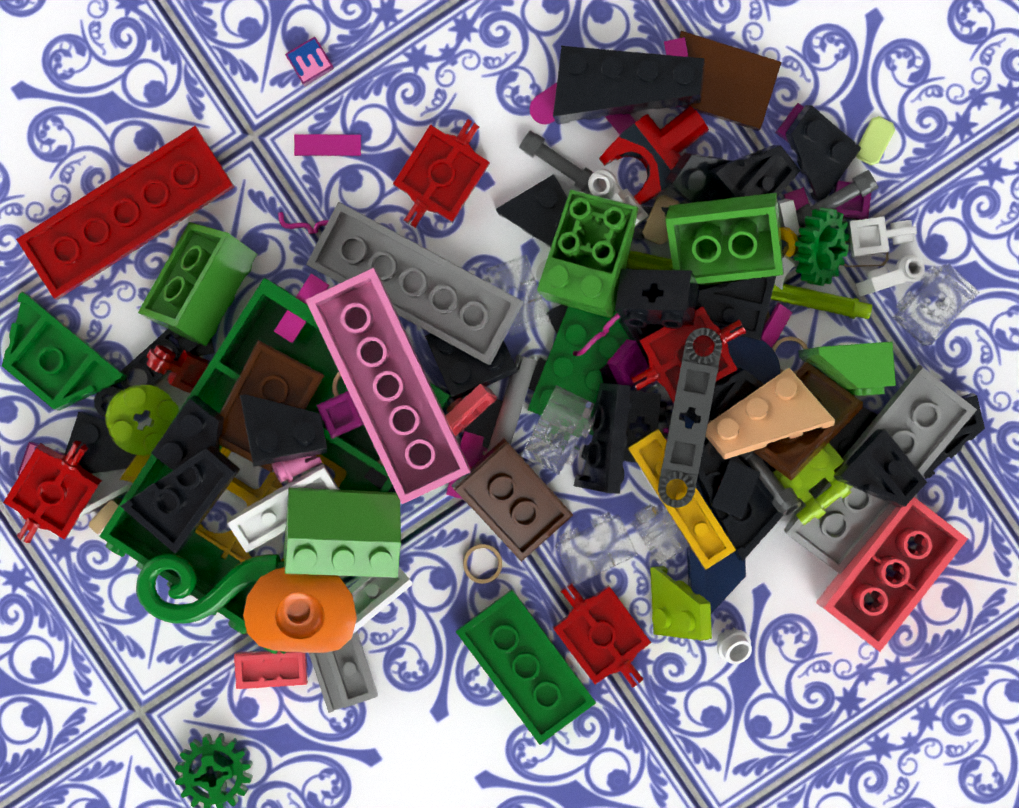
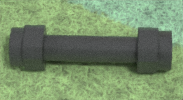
(534, 145)
(862, 185)
(784, 499)

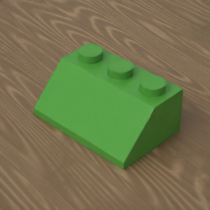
(727, 238)
(198, 283)
(855, 367)
(342, 533)

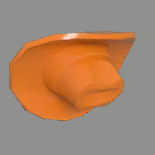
(300, 612)

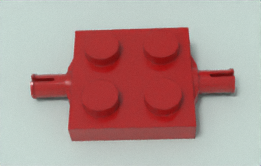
(441, 173)
(667, 347)
(52, 491)
(601, 635)

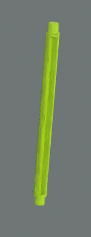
(789, 293)

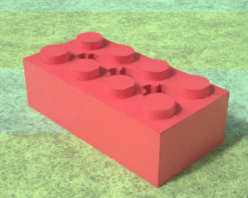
(914, 574)

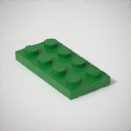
(577, 373)
(525, 666)

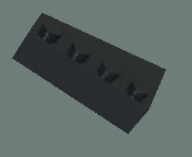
(618, 82)

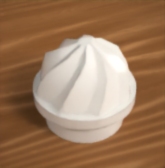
(734, 646)

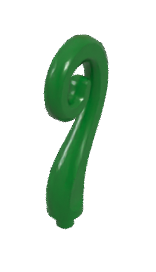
(226, 589)

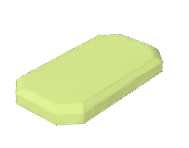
(875, 140)

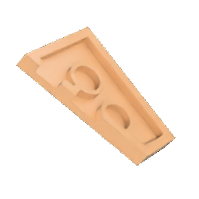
(769, 414)

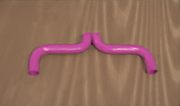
(301, 225)
(598, 336)

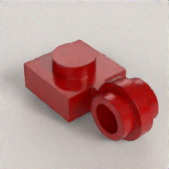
(183, 373)

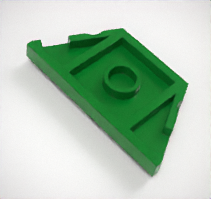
(54, 358)

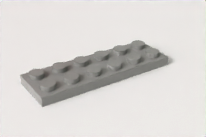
(418, 282)
(922, 422)

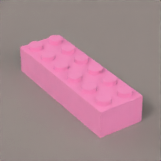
(388, 385)

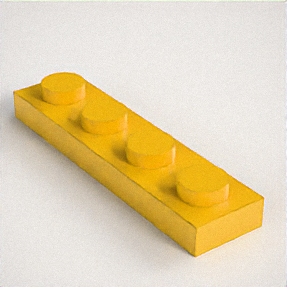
(694, 519)

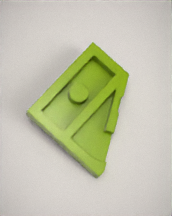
(678, 609)

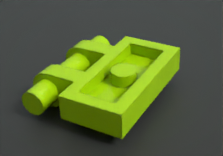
(818, 468)

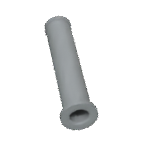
(513, 401)

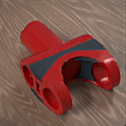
(656, 148)

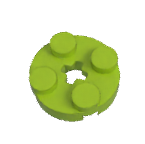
(135, 400)

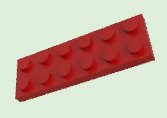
(125, 213)

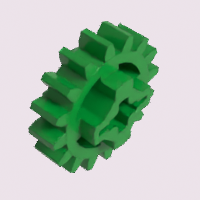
(821, 246)
(211, 757)

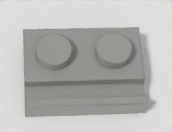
(344, 675)

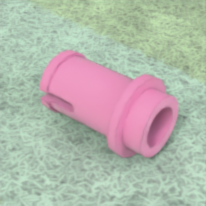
(287, 469)

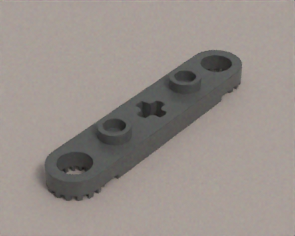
(685, 444)

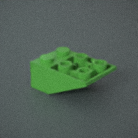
(589, 253)

